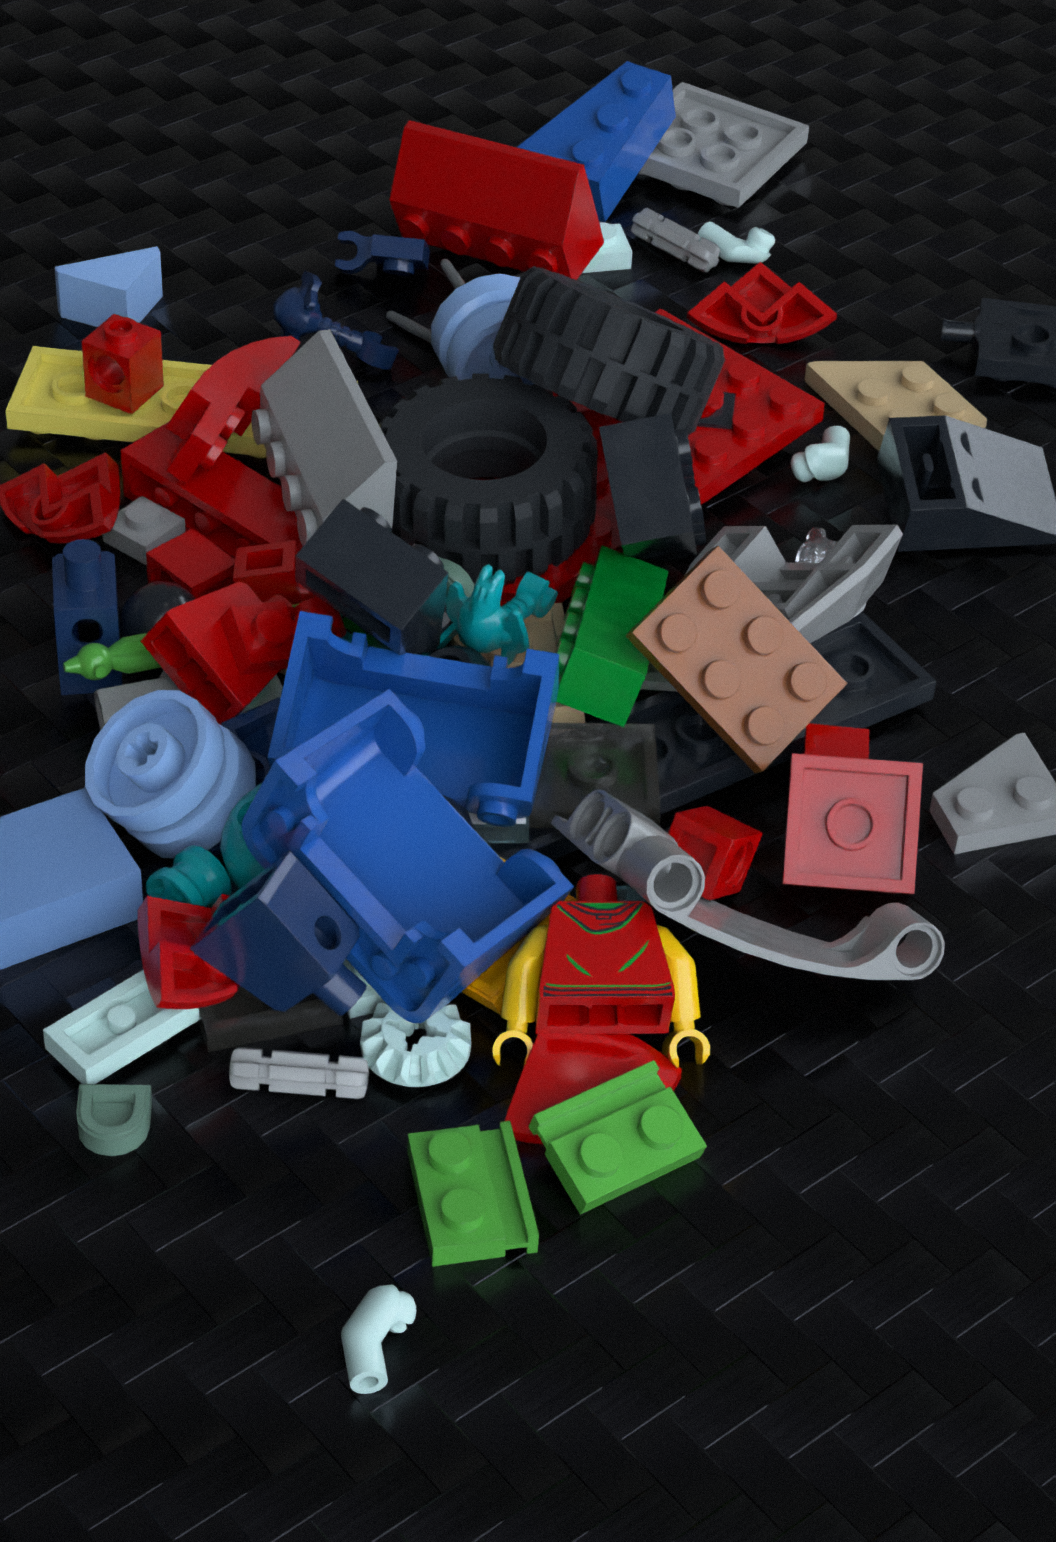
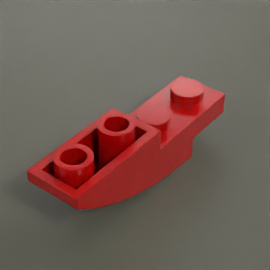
(224, 402)

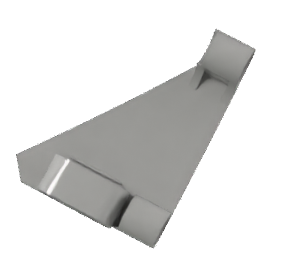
(674, 882)

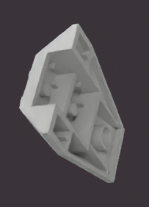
(809, 595)

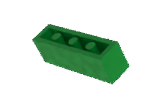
(596, 660)

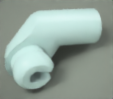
(737, 250)
(823, 460)
(378, 1312)

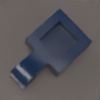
(396, 254)

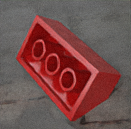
(494, 201)

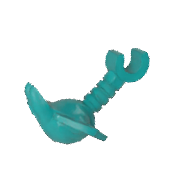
(486, 624)

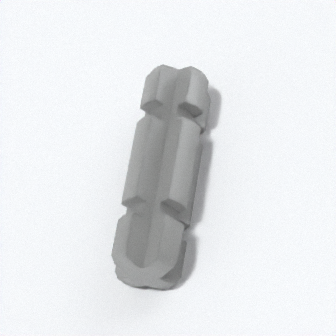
(675, 240)
(299, 1073)

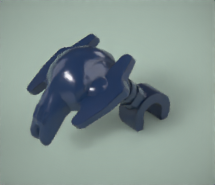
(300, 314)

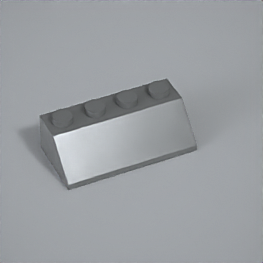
(323, 437)

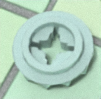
(431, 1061)

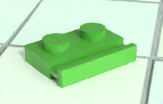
(617, 1137)
(471, 1193)

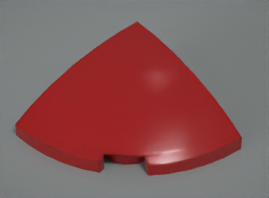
(761, 310)
(65, 506)
(171, 969)
(573, 1063)

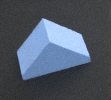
(110, 285)

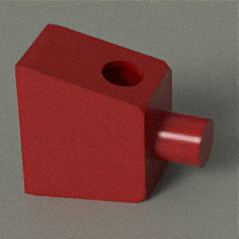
(197, 654)

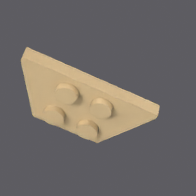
(880, 390)

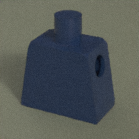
(82, 595)
(284, 940)

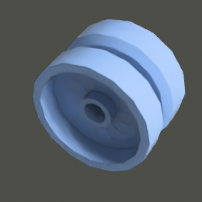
(469, 324)
(168, 772)

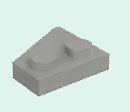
(997, 800)

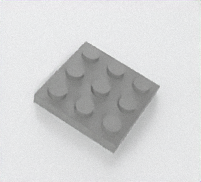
(722, 146)

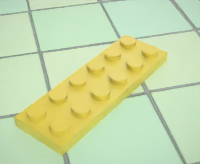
(54, 401)

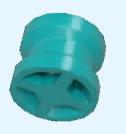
(193, 879)

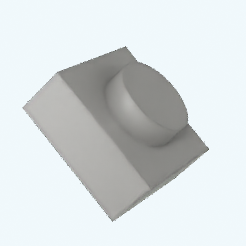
(143, 527)

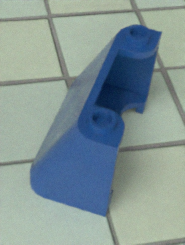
(479, 721)
(398, 858)

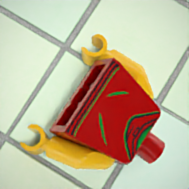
(602, 972)

